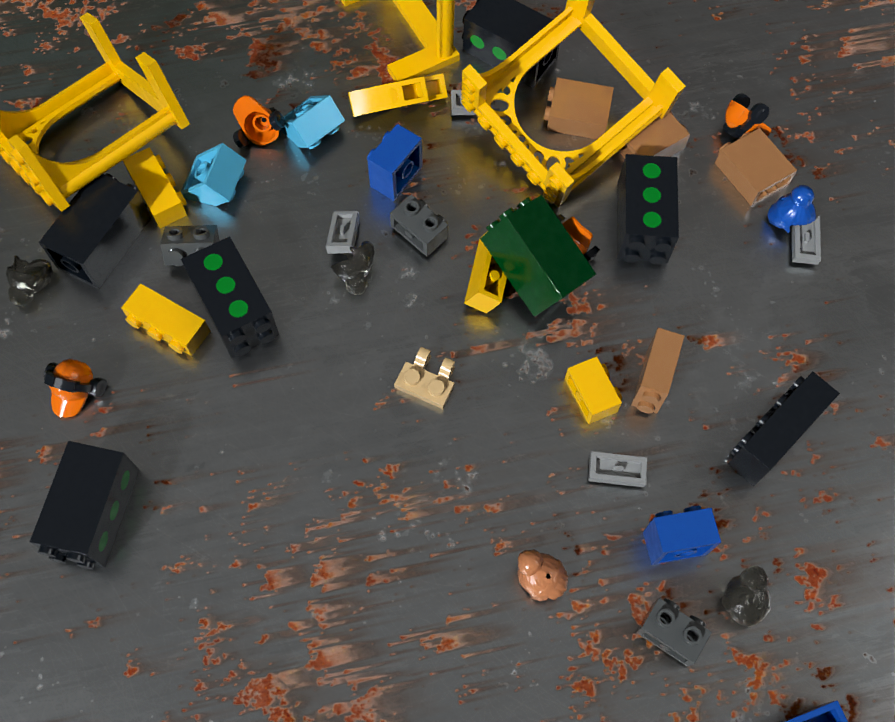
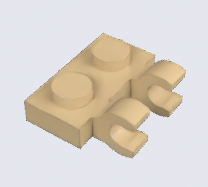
(424, 384)

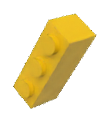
(156, 187)
(486, 281)
(165, 320)

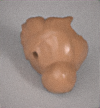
(533, 571)

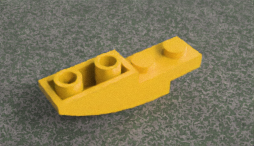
(397, 94)

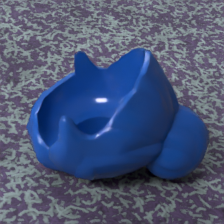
(793, 209)

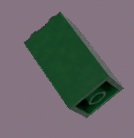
(537, 254)

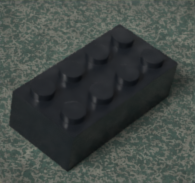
(781, 427)

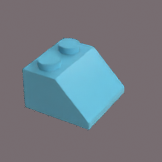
(312, 121)
(214, 176)

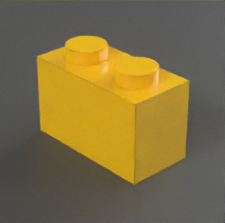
(593, 389)

